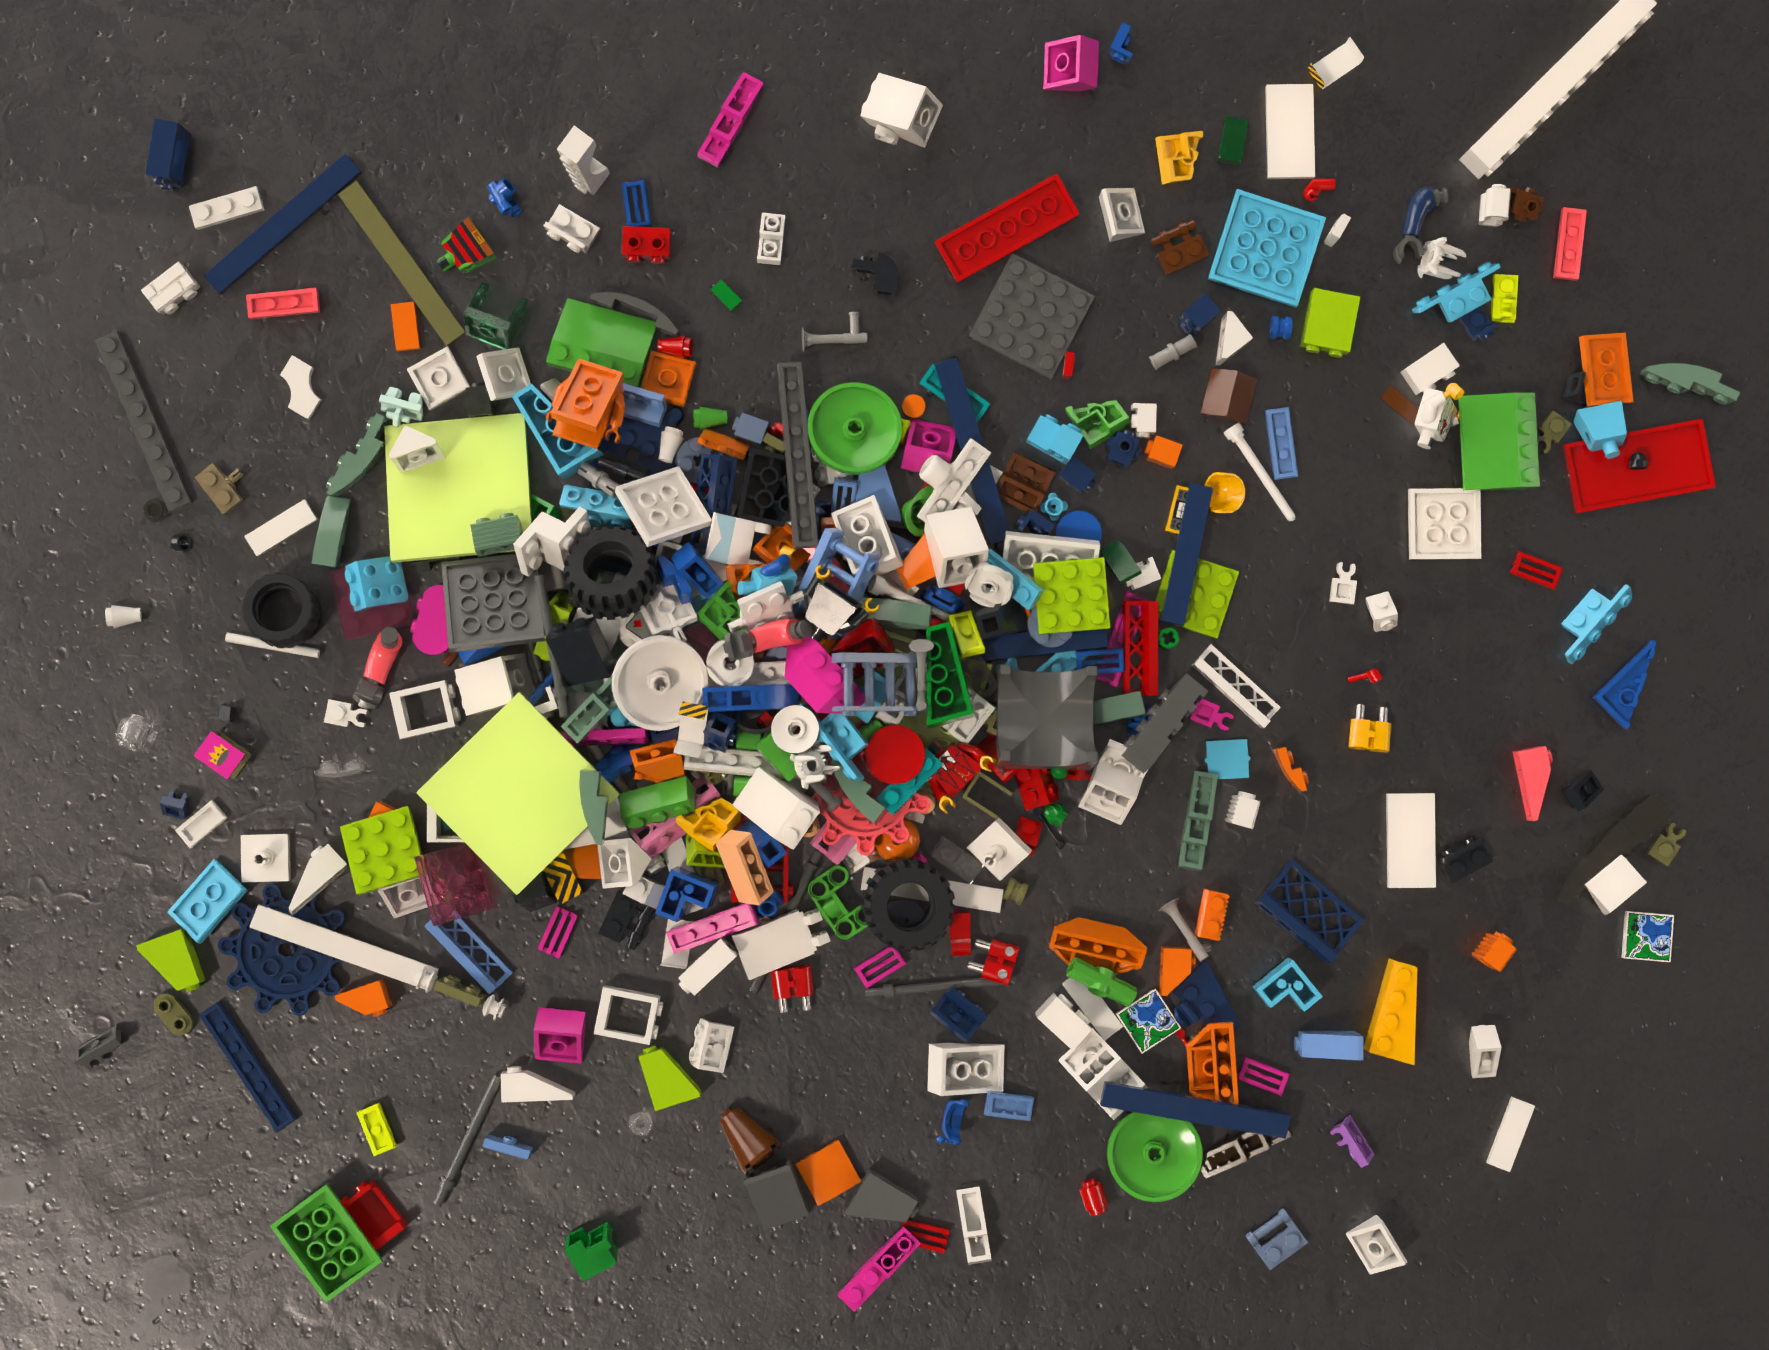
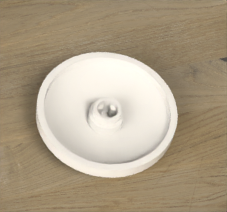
(656, 679)

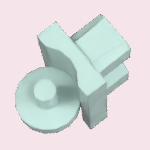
(399, 409)

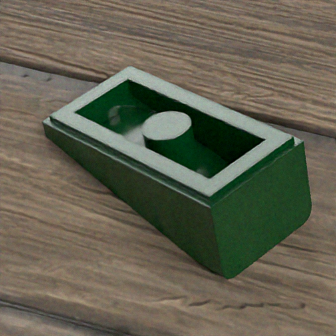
(1232, 141)
(1120, 562)

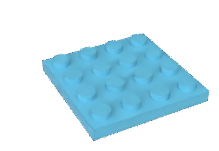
(1266, 248)

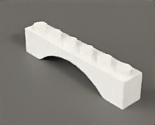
(578, 159)

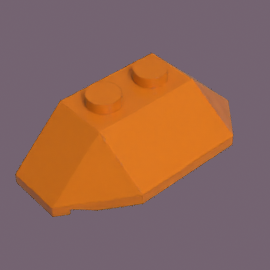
(1098, 945)
(1213, 1063)

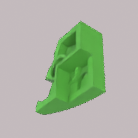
(1099, 421)
(719, 611)
(776, 756)

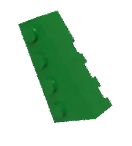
(946, 683)

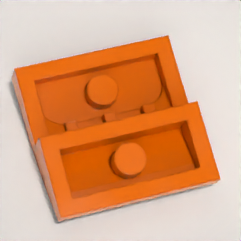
(827, 1172)

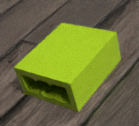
(1329, 322)

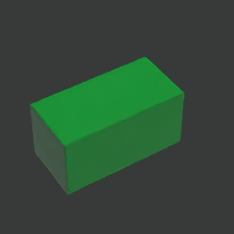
(726, 296)

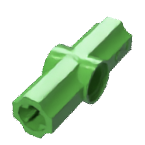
(1101, 982)

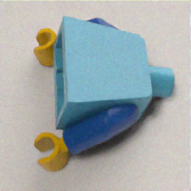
(771, 573)

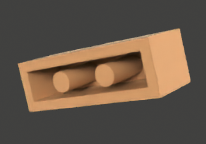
(744, 867)

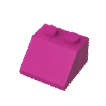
(1071, 64)
(927, 440)
(559, 1035)

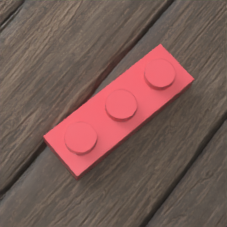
(1569, 244)
(283, 303)

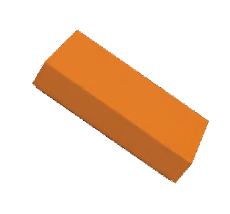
(405, 326)

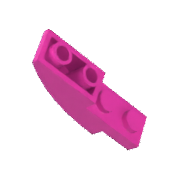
(878, 1268)

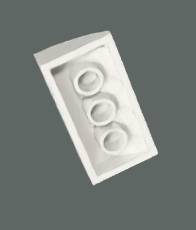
(1027, 548)

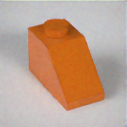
(658, 760)
(1174, 967)
(367, 998)

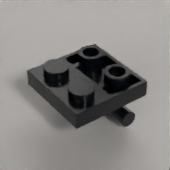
(620, 469)

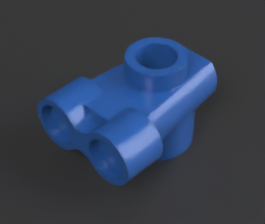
(501, 196)
(769, 906)

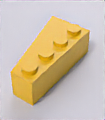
(1394, 1015)

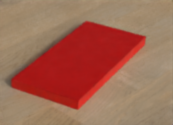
(1676, 466)

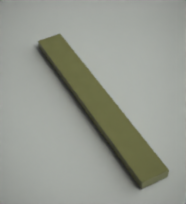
(402, 263)

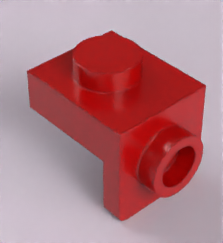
(1028, 832)

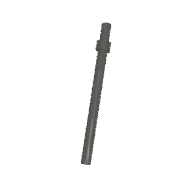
(559, 692)
(889, 990)
(447, 1182)

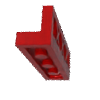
(1148, 644)

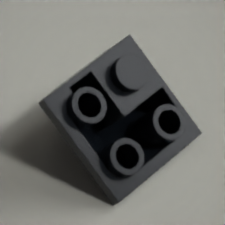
(998, 620)

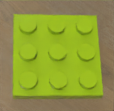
(1072, 596)
(1208, 598)
(382, 850)

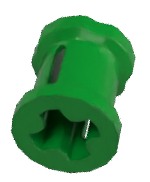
(1174, 636)

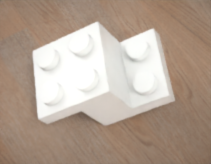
(550, 540)
(1112, 785)
(1094, 1064)

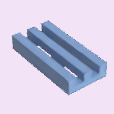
(845, 483)

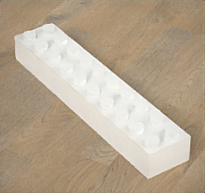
(1556, 86)

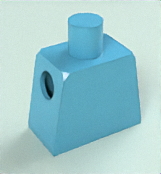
(1602, 427)

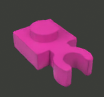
(1207, 713)

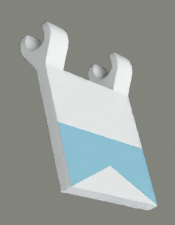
(732, 539)

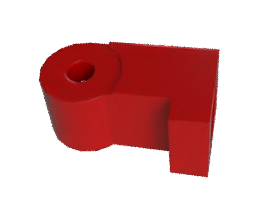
(960, 934)

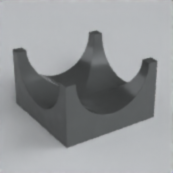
(1045, 719)

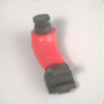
(767, 636)
(378, 665)

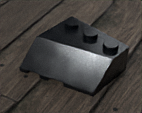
(765, 488)

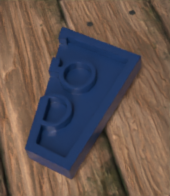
(1206, 996)

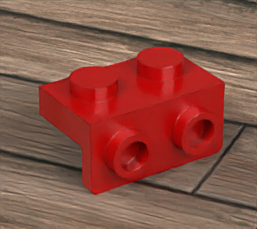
(1036, 787)

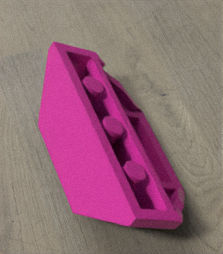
(817, 678)

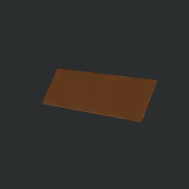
(1400, 404)

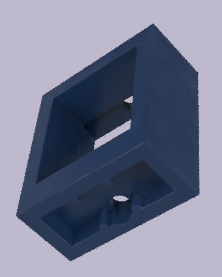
(167, 154)

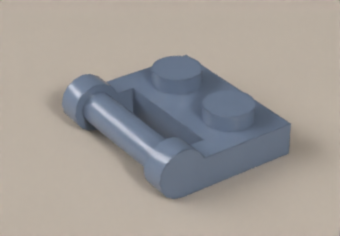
(1281, 1244)

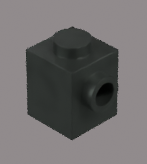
(479, 401)

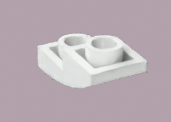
(771, 239)

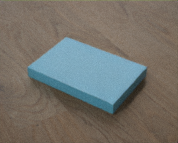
(207, 901)

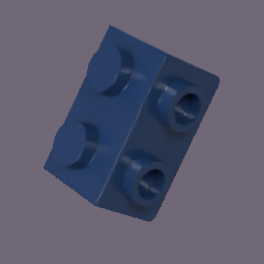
(958, 1014)

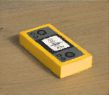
(1176, 510)

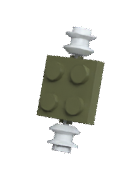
(454, 988)

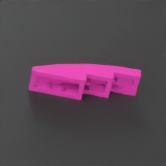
(730, 119)

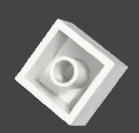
(1063, 1021)

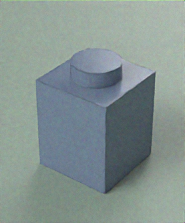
(750, 429)

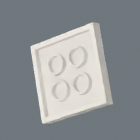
(663, 506)
(1444, 524)

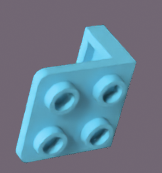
(375, 583)

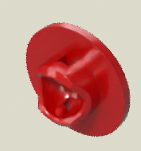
(895, 754)

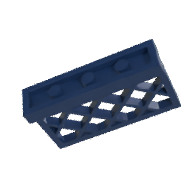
(1300, 929)

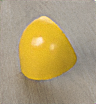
(1227, 492)

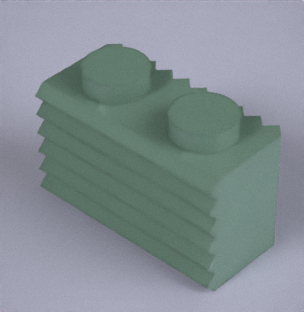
(496, 534)

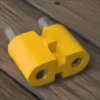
(1369, 734)

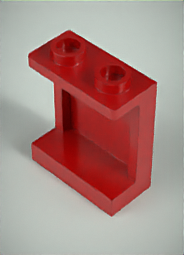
(374, 1214)

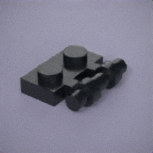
(619, 917)

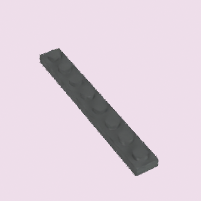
(143, 421)
(797, 455)

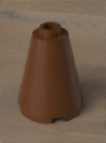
(748, 1140)

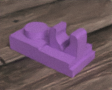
(1352, 1136)

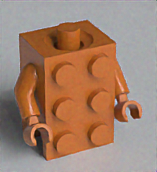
(589, 404)

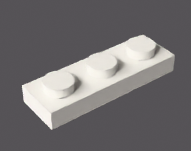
(226, 208)

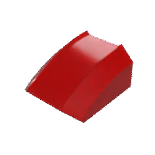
(865, 639)

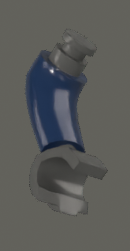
(1420, 205)

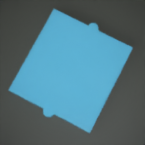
(1228, 758)

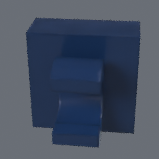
(174, 807)

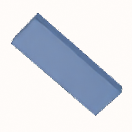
(1281, 443)

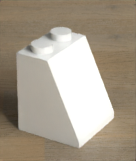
(902, 108)
(954, 545)
(494, 683)

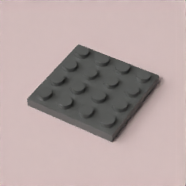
(1031, 316)
(490, 603)

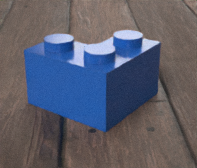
(683, 888)

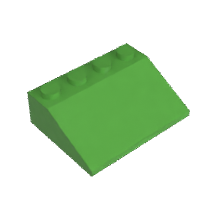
(602, 338)
(1499, 441)
(326, 1243)

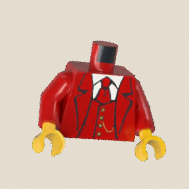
(960, 764)

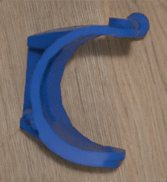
(957, 603)
(953, 1131)

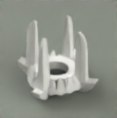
(1438, 249)
(813, 753)

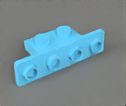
(1461, 297)
(599, 505)
(1591, 618)
(843, 738)

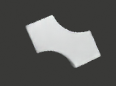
(298, 377)

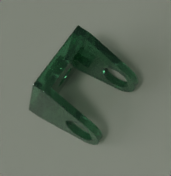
(491, 328)

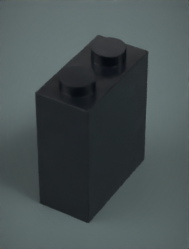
(580, 651)

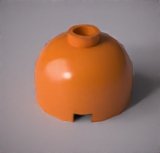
(890, 850)

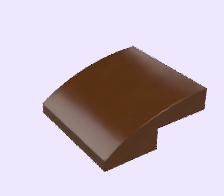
(1024, 482)

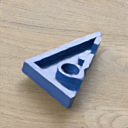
(1621, 692)
(615, 762)

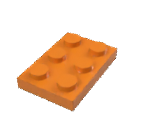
(1606, 369)

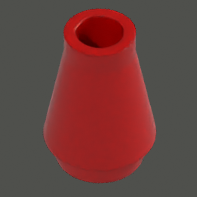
(676, 346)

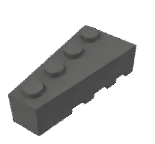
(1163, 722)

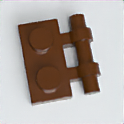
(1183, 254)

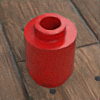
(1093, 1197)

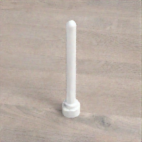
(1236, 435)
(880, 586)

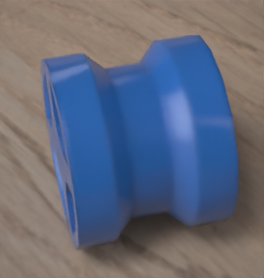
(1281, 327)

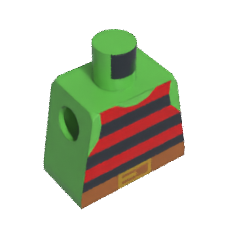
(465, 248)

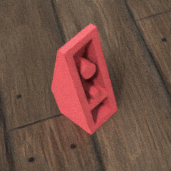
(1533, 775)

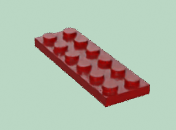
(1007, 228)

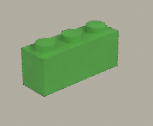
(657, 802)

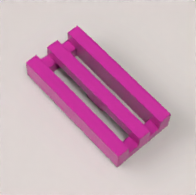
(549, 950)
(862, 976)
(1244, 1068)

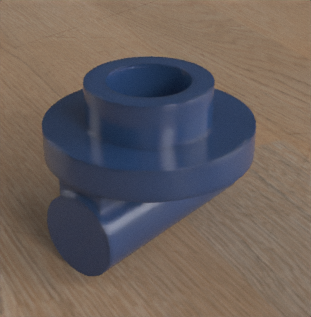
(1185, 1014)

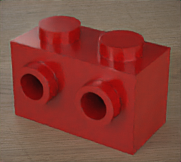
(646, 244)

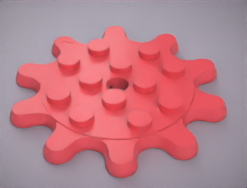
(850, 821)

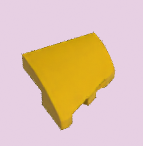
(1177, 156)
(710, 822)

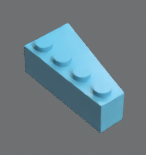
(562, 453)

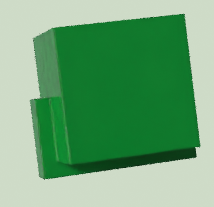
(592, 1250)

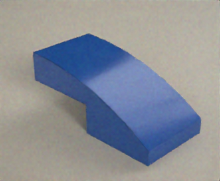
(671, 576)

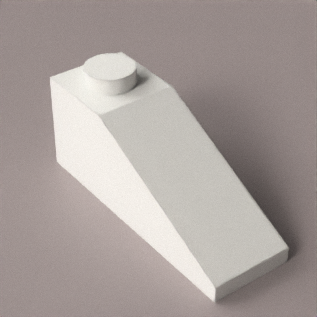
(319, 873)
(525, 1086)

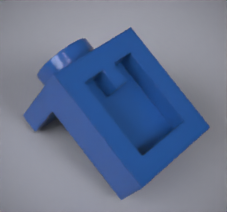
(1121, 40)

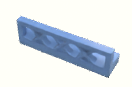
(644, 405)
(467, 960)

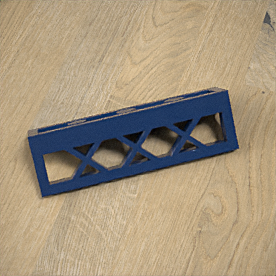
(720, 493)

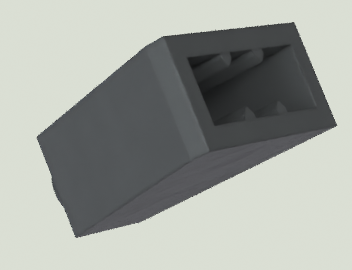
(882, 1200)

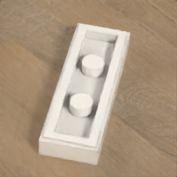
(281, 528)
(1094, 1008)
(1510, 1134)

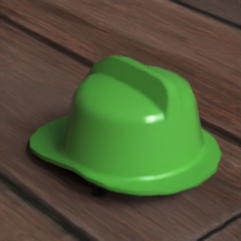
(911, 509)

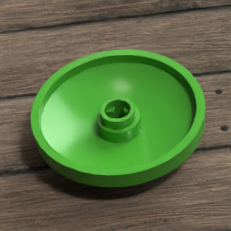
(854, 428)
(1154, 1156)

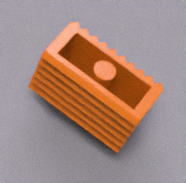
(1211, 914)
(1495, 951)

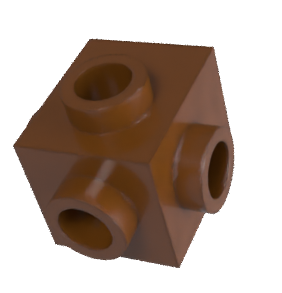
(1525, 204)

